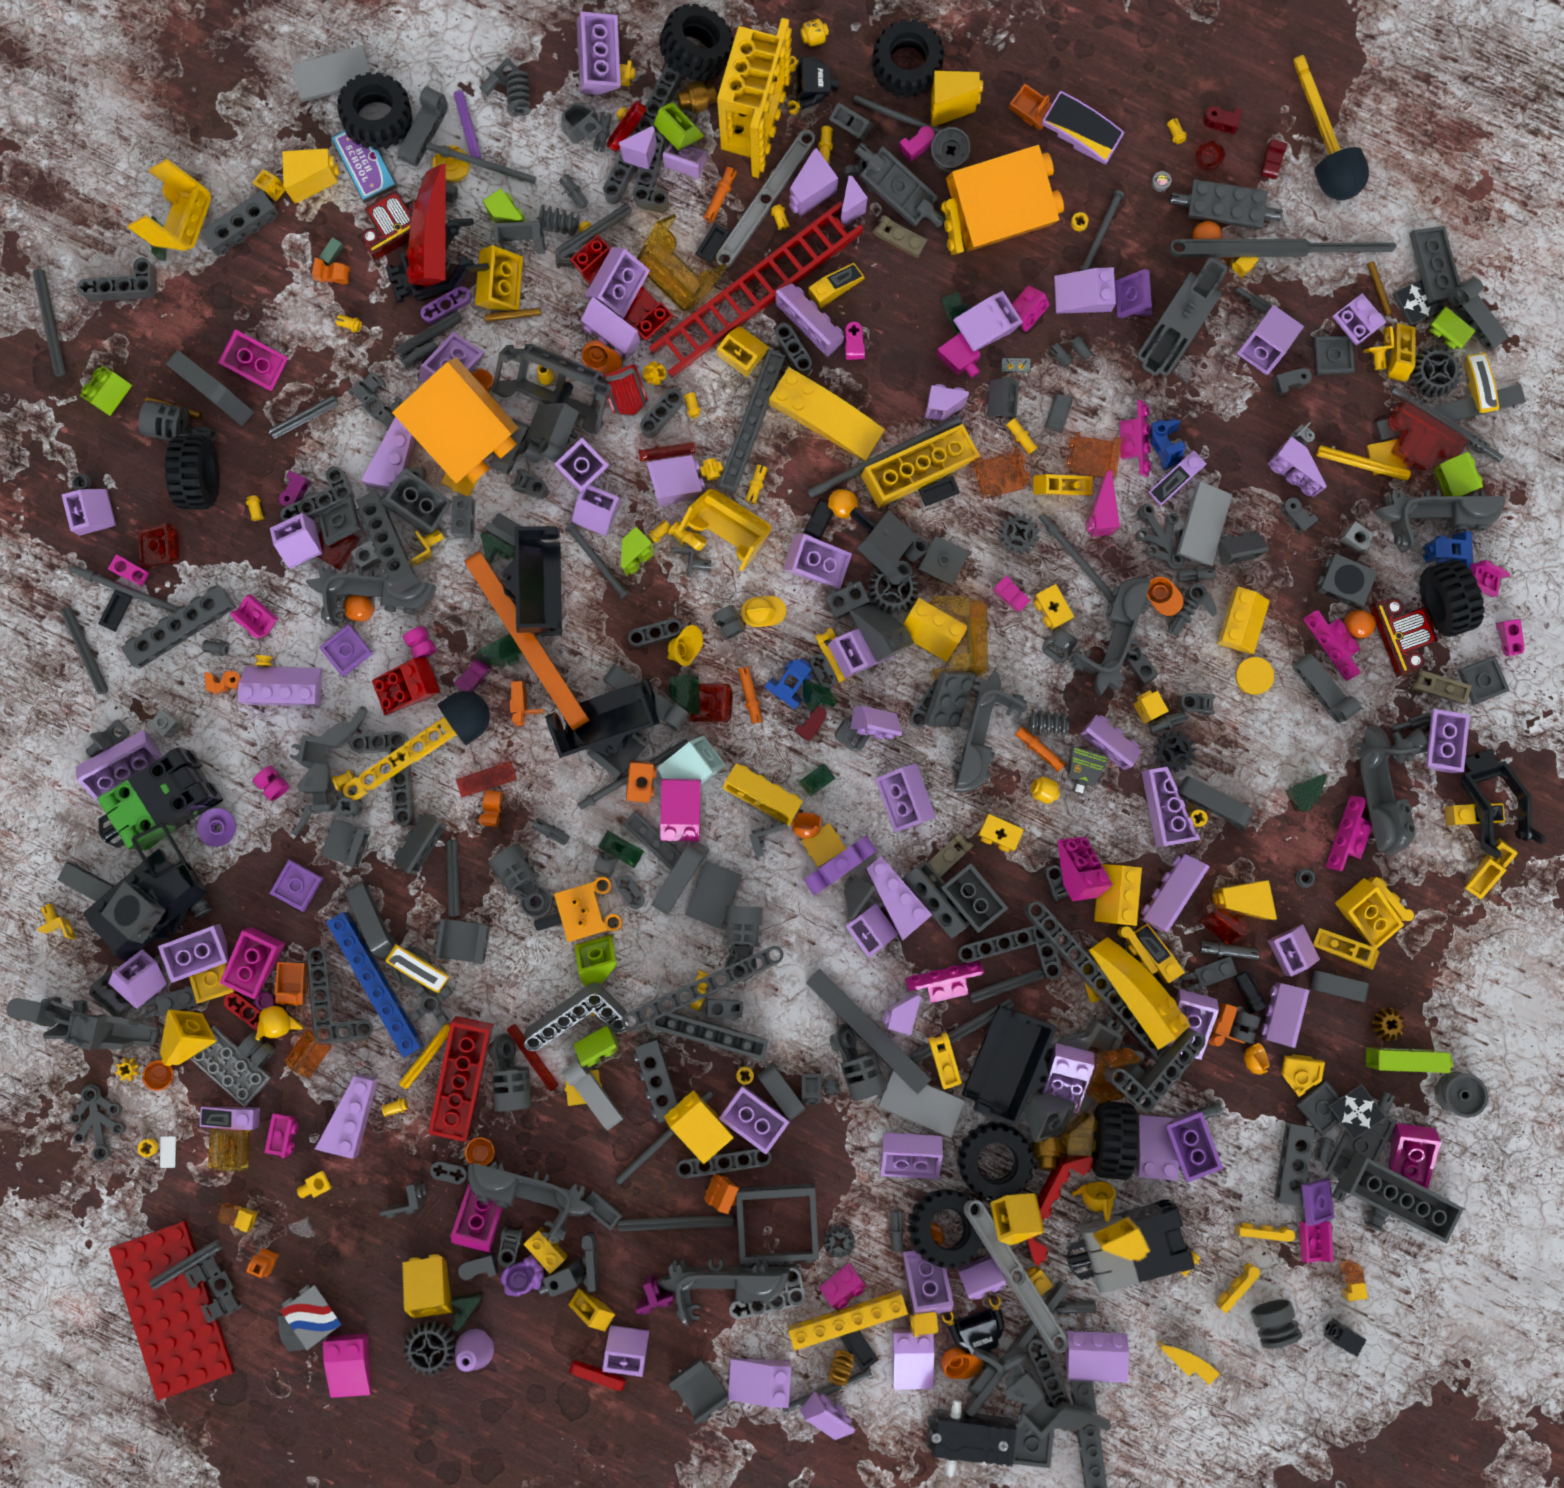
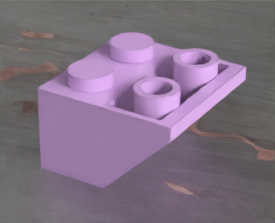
(1359, 319)
(944, 402)
(88, 510)
(596, 510)
(296, 540)
(875, 722)
(871, 930)
(1294, 951)
(138, 979)
(981, 1277)
(626, 1350)
(827, 1416)

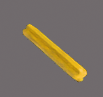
(425, 1057)

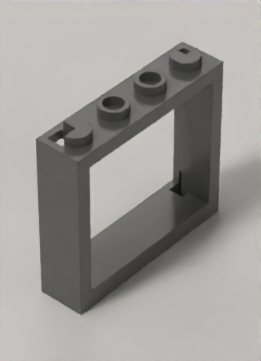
(777, 1191)

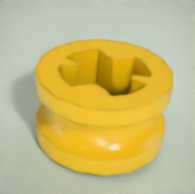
(1074, 223)
(263, 660)
(751, 1075)
(142, 1145)

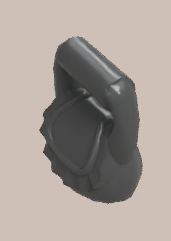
(1063, 641)
(846, 735)

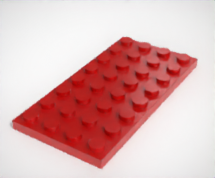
(168, 1321)

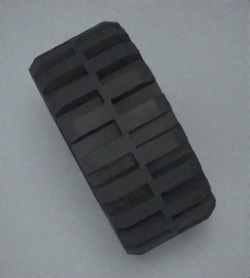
(704, 26)
(913, 36)
(372, 89)
(192, 472)
(1452, 597)
(1115, 1140)
(1014, 1180)
(921, 1234)

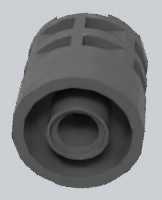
(167, 421)
(520, 878)
(742, 934)
(860, 1071)
(509, 1083)

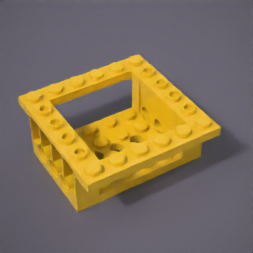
(751, 91)

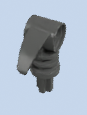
(1190, 604)

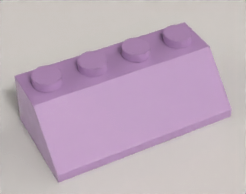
(598, 53)
(809, 318)
(280, 686)
(117, 764)
(1174, 892)

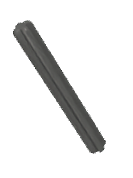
(597, 228)
(84, 650)

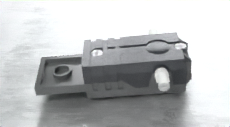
(984, 1439)

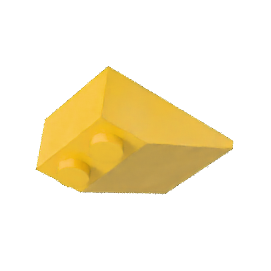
(1369, 913)

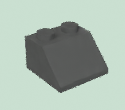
(1241, 548)

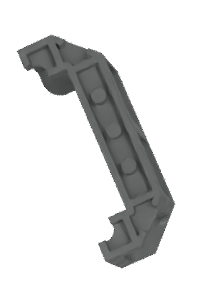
(564, 367)

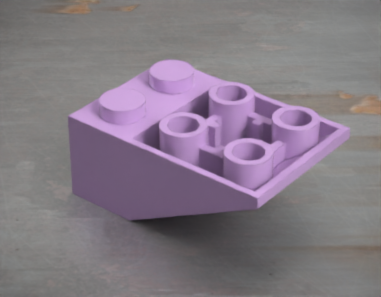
(988, 321)
(1298, 467)
(852, 653)
(1069, 1073)

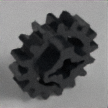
(1171, 758)

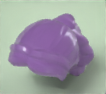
(522, 1276)

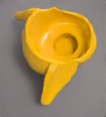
(275, 1023)
(1097, 1197)

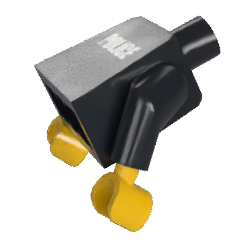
(812, 82)
(979, 1329)

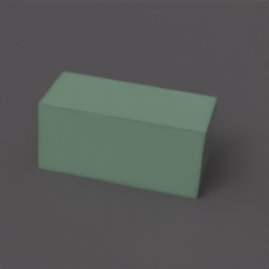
(331, 251)

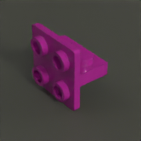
(654, 1297)

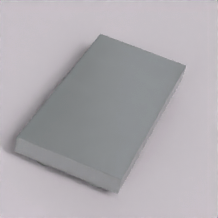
(329, 73)
(1204, 523)
(231, 1069)
(928, 1108)

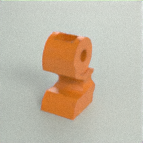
(334, 273)
(229, 680)
(491, 805)
(263, 1263)

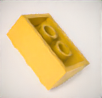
(501, 283)
(1243, 620)
(934, 629)
(1121, 900)
(1122, 1240)

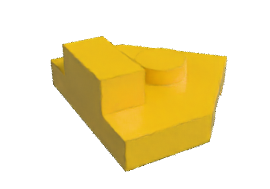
(1302, 1072)

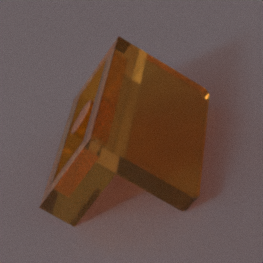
(306, 1055)

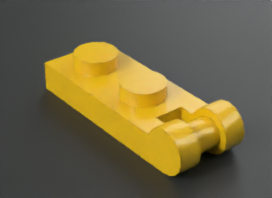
(952, 226)
(829, 634)
(1393, 899)
(1136, 948)
(945, 1061)
(1265, 1232)
(1239, 1286)

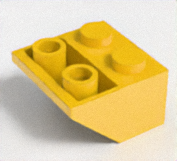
(742, 350)
(1016, 1218)

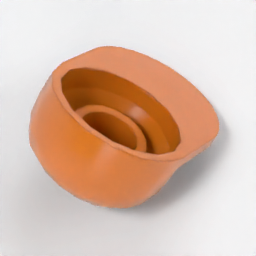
(600, 357)
(1164, 596)
(959, 1364)

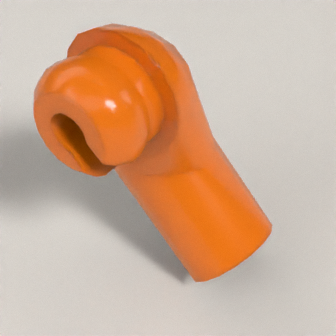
(936, 1233)

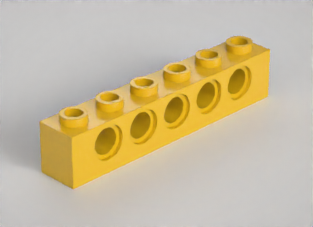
(847, 1320)

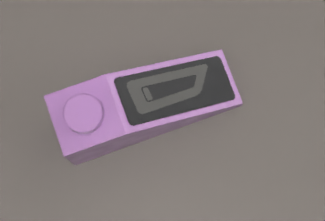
(1177, 478)
(230, 1117)

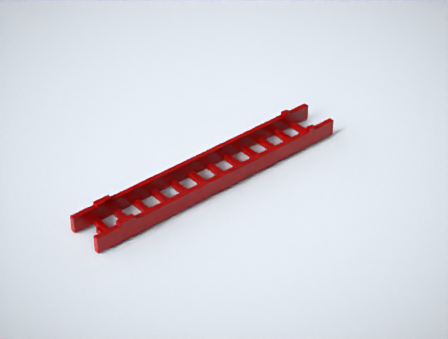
(726, 294)

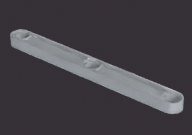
(772, 188)
(1023, 1287)

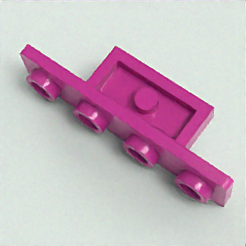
(1135, 438)
(1336, 643)
(1351, 835)
(946, 982)

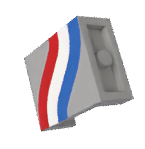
(309, 1316)

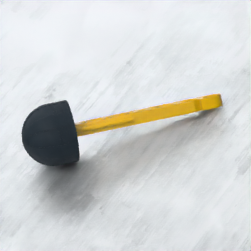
(1345, 170)
(464, 716)

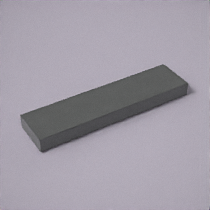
(652, 840)

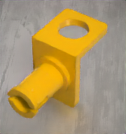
(1379, 352)
(426, 542)
(54, 922)
(314, 1185)
(923, 1323)

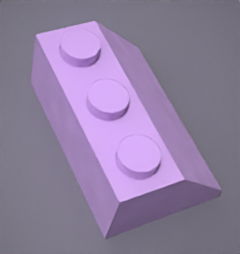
(618, 281)
(610, 328)
(1447, 741)
(1111, 742)
(905, 797)
(195, 953)
(902, 1014)
(1284, 1014)
(754, 1119)
(911, 1156)
(1097, 1356)

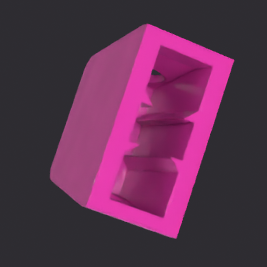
(959, 356)

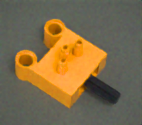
(580, 912)

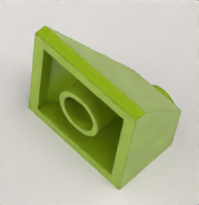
(595, 959)

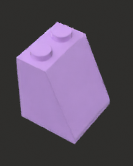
(812, 185)
(1270, 340)
(581, 465)
(675, 479)

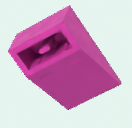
(1082, 869)

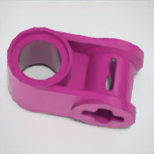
(854, 344)

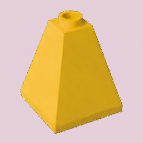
(184, 1036)

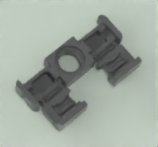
(366, 390)
(226, 1300)

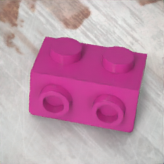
(1030, 306)
(1488, 576)
(254, 617)
(281, 1135)
(1316, 1242)
(842, 1287)

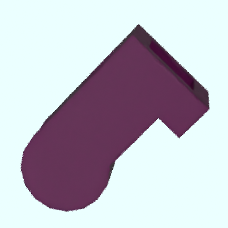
(295, 489)
(472, 676)

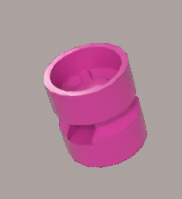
(418, 640)
(269, 781)

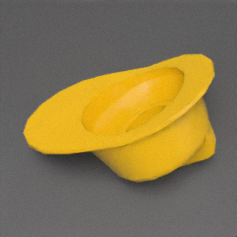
(763, 611)
(686, 645)

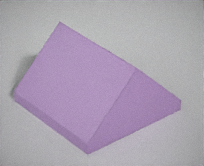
(639, 148)
(687, 160)
(854, 202)

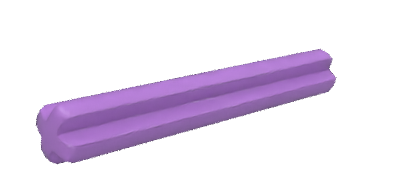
(467, 124)

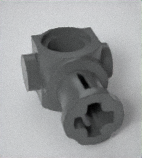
(347, 805)

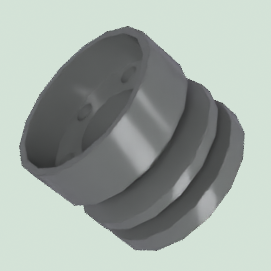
(952, 139)
(1276, 1324)

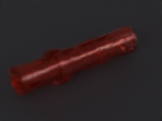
(666, 451)

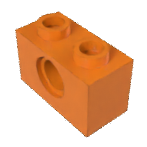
(640, 769)

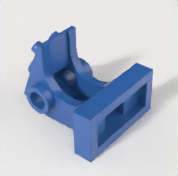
(1168, 452)
(1441, 549)
(800, 670)

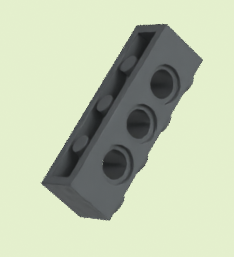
(242, 213)
(927, 887)
(654, 1050)
(1286, 1173)

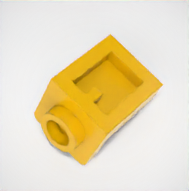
(627, 73)
(269, 184)
(1039, 1280)

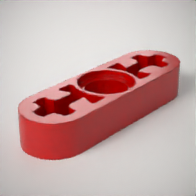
(626, 125)
(234, 1008)
(597, 1375)

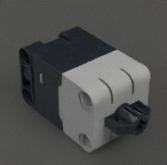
(1162, 1233)

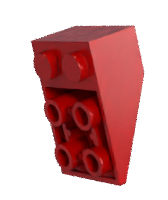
(406, 685)

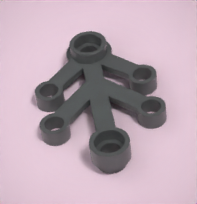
(1162, 538)
(96, 1118)

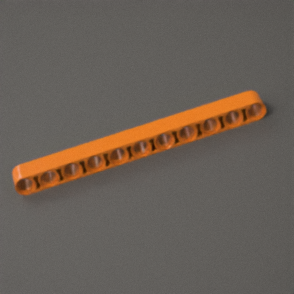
(527, 642)

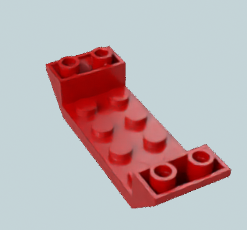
(645, 312)
(1050, 1192)

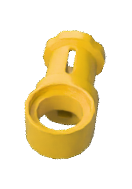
(693, 539)
(701, 989)

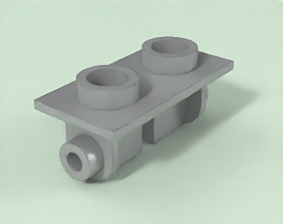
(1303, 434)

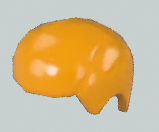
(842, 503)
(1256, 1059)

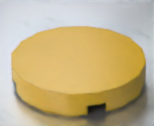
(455, 169)
(1254, 676)

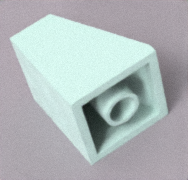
(692, 761)

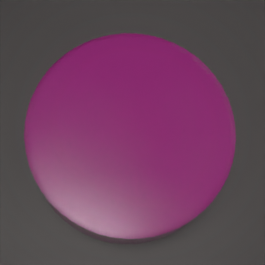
(264, 1000)

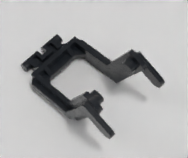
(420, 293)
(1485, 767)

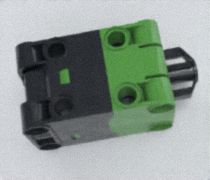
(164, 792)

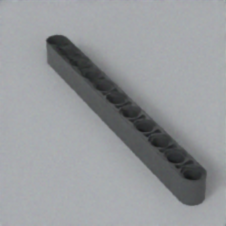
(1091, 978)

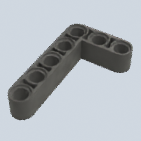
(210, 387)
(667, 712)
(396, 788)
(1013, 944)
(324, 1005)
(569, 1014)
(1158, 1073)

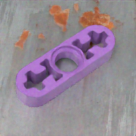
(447, 297)

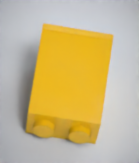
(954, 95)
(308, 172)
(1248, 899)
(698, 1126)
(426, 1287)

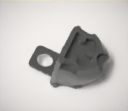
(579, 122)

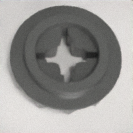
(840, 1232)

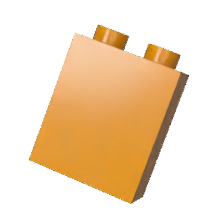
(1005, 197)
(457, 422)

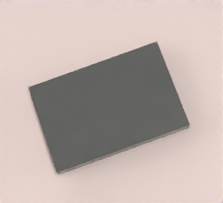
(713, 894)

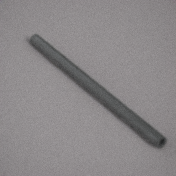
(857, 470)

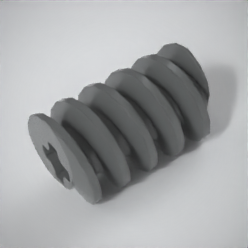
(518, 92)
(558, 221)
(1049, 723)

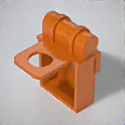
(1030, 106)
(518, 704)
(291, 983)
(1223, 1025)
(721, 1193)

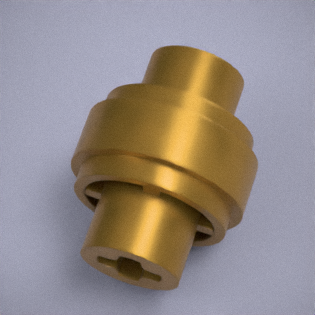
(696, 97)
(1048, 1153)

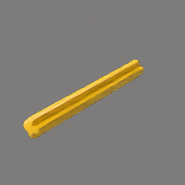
(1364, 463)

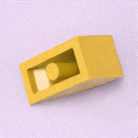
(591, 1310)

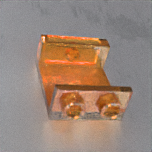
(1093, 456)
(1001, 474)
(1098, 1086)

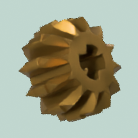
(1381, 1026)
(840, 1368)

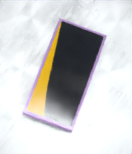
(1083, 127)

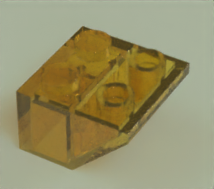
(1079, 1135)
(228, 1149)

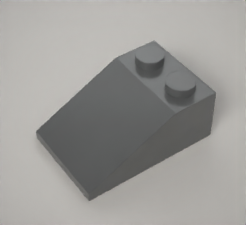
(881, 631)

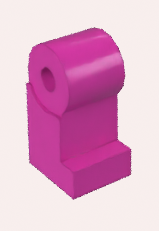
(918, 144)
(128, 570)
(1011, 594)
(1511, 637)

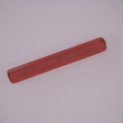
(533, 1058)

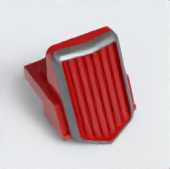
(627, 391)

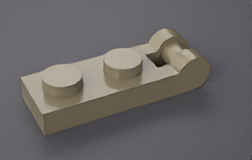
(900, 237)
(1442, 687)
(949, 854)

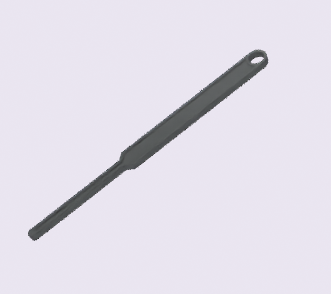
(1268, 247)

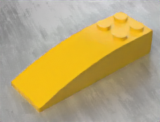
(825, 414)
(919, 465)
(1141, 993)

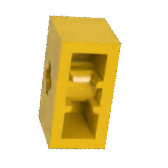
(1053, 597)
(1150, 706)
(991, 825)
(547, 1254)

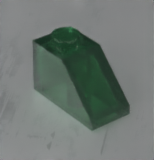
(500, 653)
(685, 692)
(1306, 793)
(621, 849)

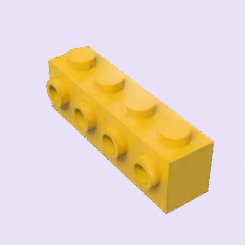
(762, 794)

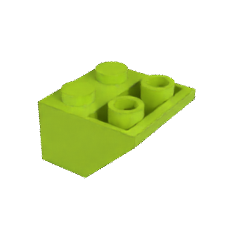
(676, 126)
(502, 208)
(1451, 328)
(105, 390)
(1458, 476)
(635, 550)
(595, 1045)

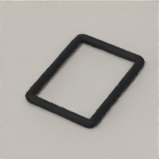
(145, 859)

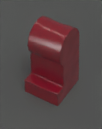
(1222, 120)
(1273, 159)
(812, 725)

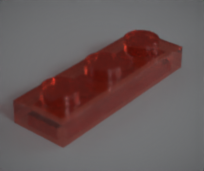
(486, 779)

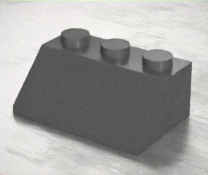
(415, 501)
(419, 843)
(974, 897)

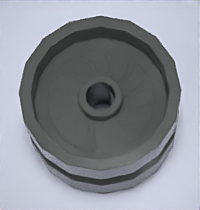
(1461, 1094)

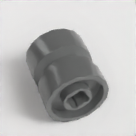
(728, 621)
(1246, 1020)
(256, 1049)

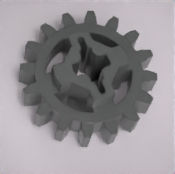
(1021, 540)

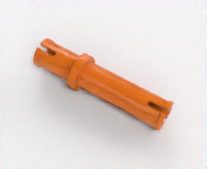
(722, 188)
(750, 695)
(1038, 747)

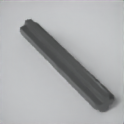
(428, 333)
(303, 417)
(452, 878)
(1006, 985)
(185, 1264)

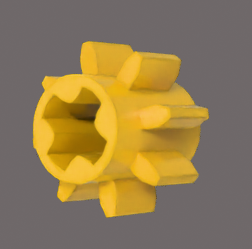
(654, 373)
(711, 469)
(122, 1071)

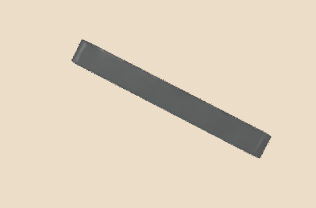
(653, 103)
(695, 995)

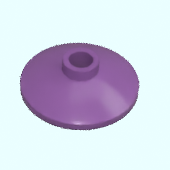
(207, 827)

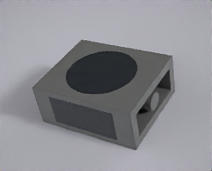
(1346, 581)
(133, 912)

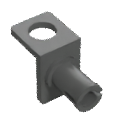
(496, 76)
(693, 563)
(106, 739)

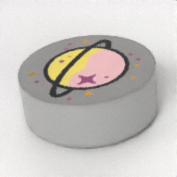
(1161, 181)

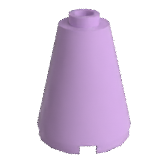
(473, 1350)

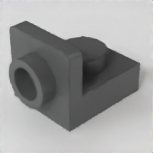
(811, 1089)

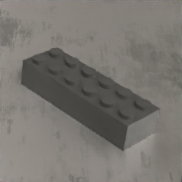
(1400, 1197)

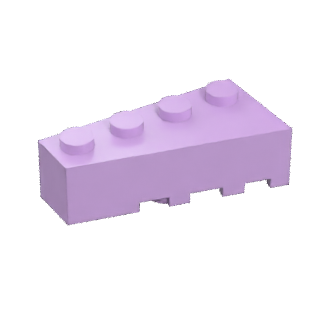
(391, 457)
(1166, 809)
(899, 901)
(347, 1126)

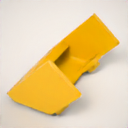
(187, 213)
(729, 522)

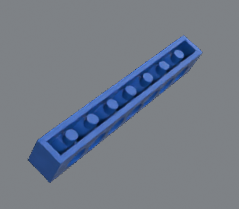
(375, 984)

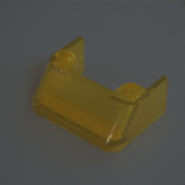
(671, 272)
(977, 642)

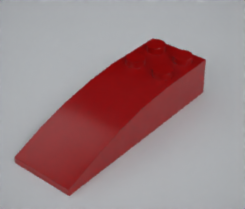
(428, 231)
(460, 1078)

